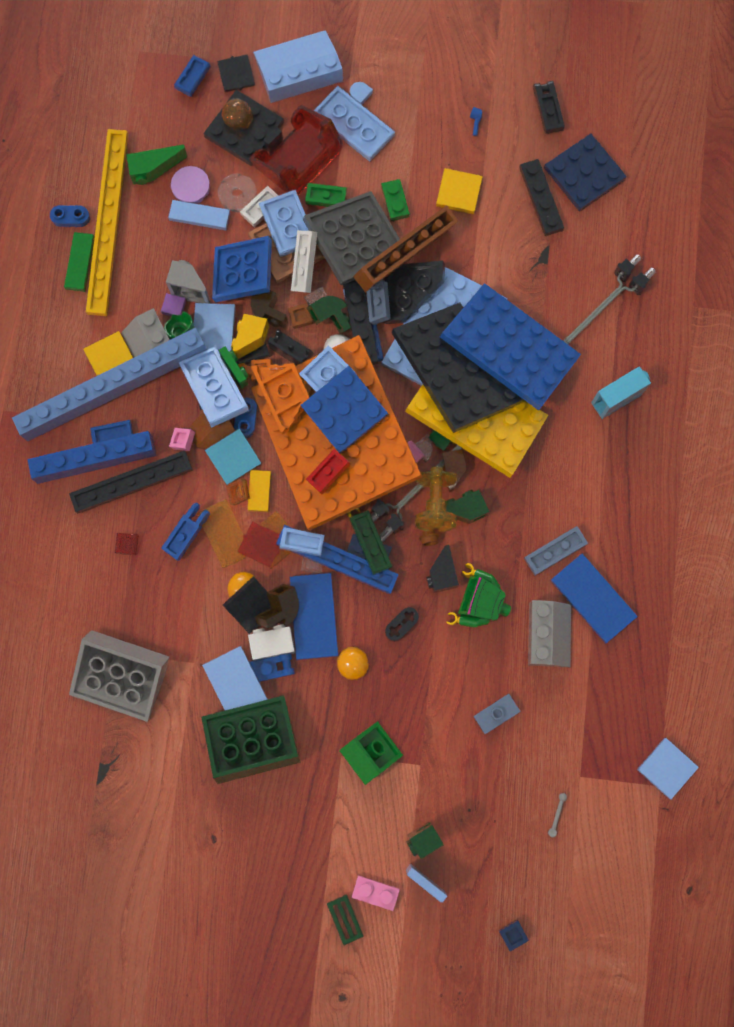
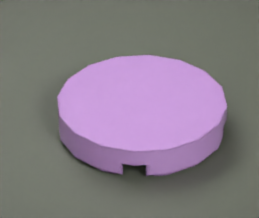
(190, 184)

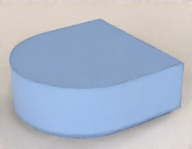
(360, 92)

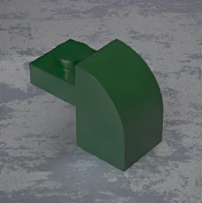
(330, 307)

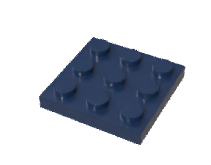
(585, 172)

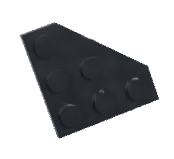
(411, 287)

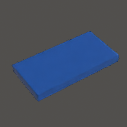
(593, 598)
(315, 619)

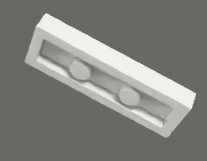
(304, 261)

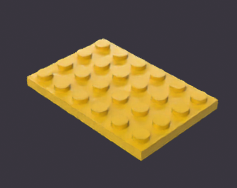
(496, 440)

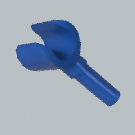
(476, 114)

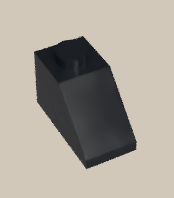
(442, 573)

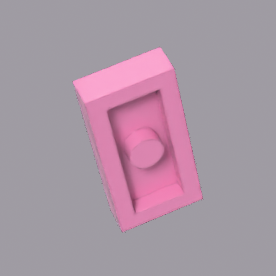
(375, 893)

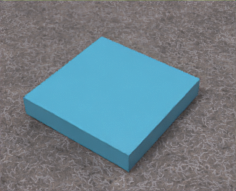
(232, 456)

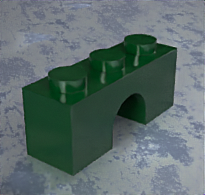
(424, 840)

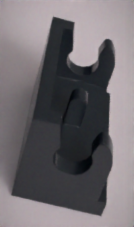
(289, 348)

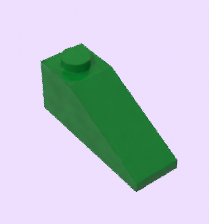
(151, 164)

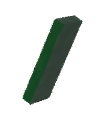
(370, 542)

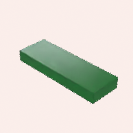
(79, 262)

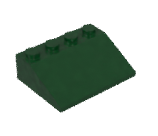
(250, 740)

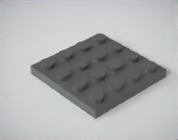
(351, 234)

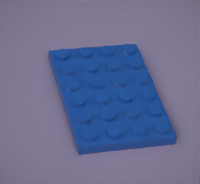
(510, 346)

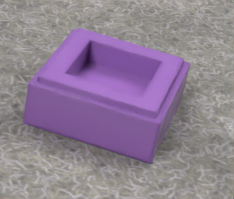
(173, 305)

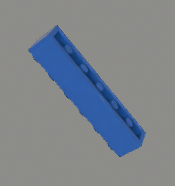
(92, 457)

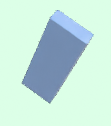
(199, 215)

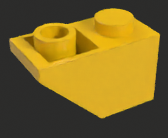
(251, 335)

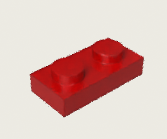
(328, 471)

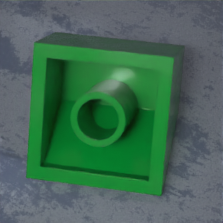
(371, 753)

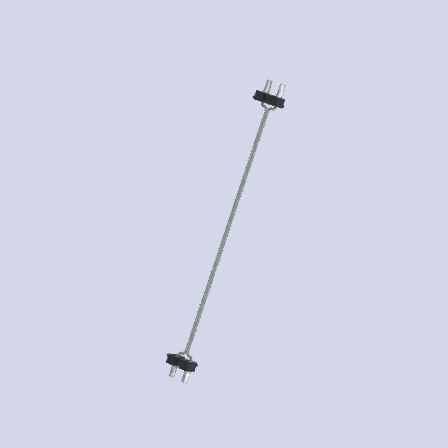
(622, 272)

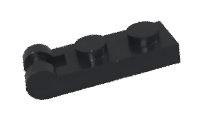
(549, 107)

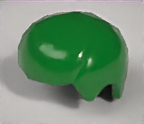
(178, 325)

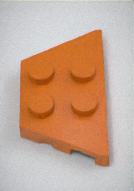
(283, 392)

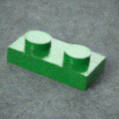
(324, 194)
(395, 200)
(230, 360)

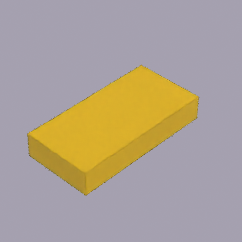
(259, 491)

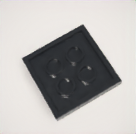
(244, 141)

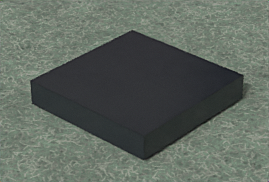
(247, 603)

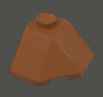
(207, 436)

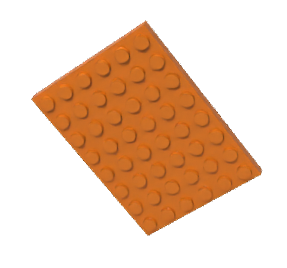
(377, 460)

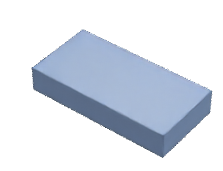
(302, 541)

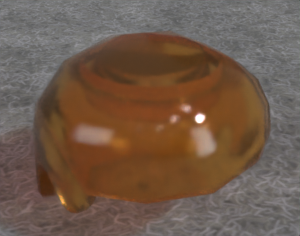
(237, 113)

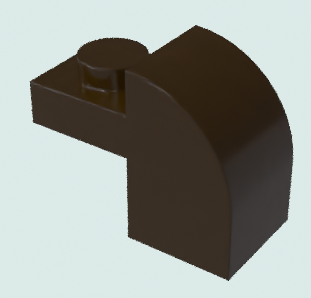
(263, 305)
(283, 608)

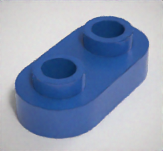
(69, 217)
(247, 418)

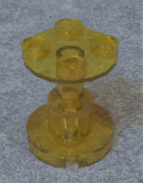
(436, 513)

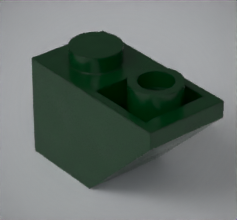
(469, 507)

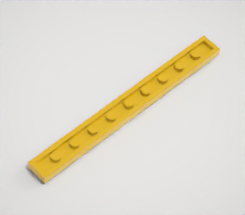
(107, 223)

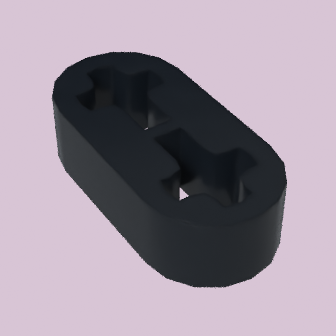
(405, 627)

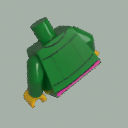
(481, 600)

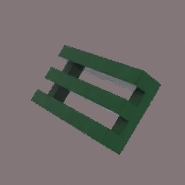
(352, 937)

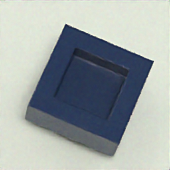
(513, 935)

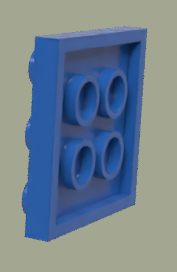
(242, 269)
(344, 409)

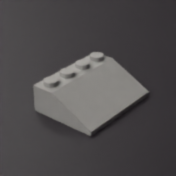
(118, 675)

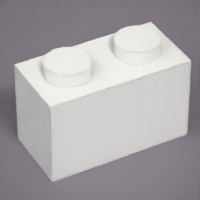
(271, 643)

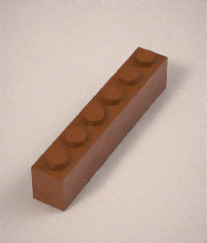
(405, 248)

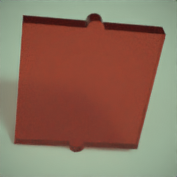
(260, 544)

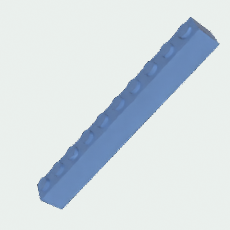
(108, 385)

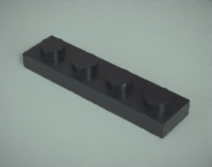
(541, 197)

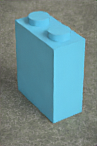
(621, 392)

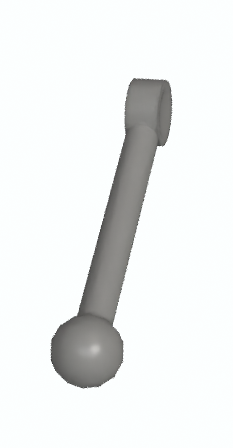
(552, 831)

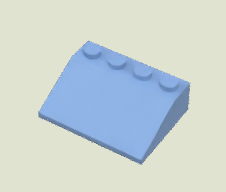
(299, 66)

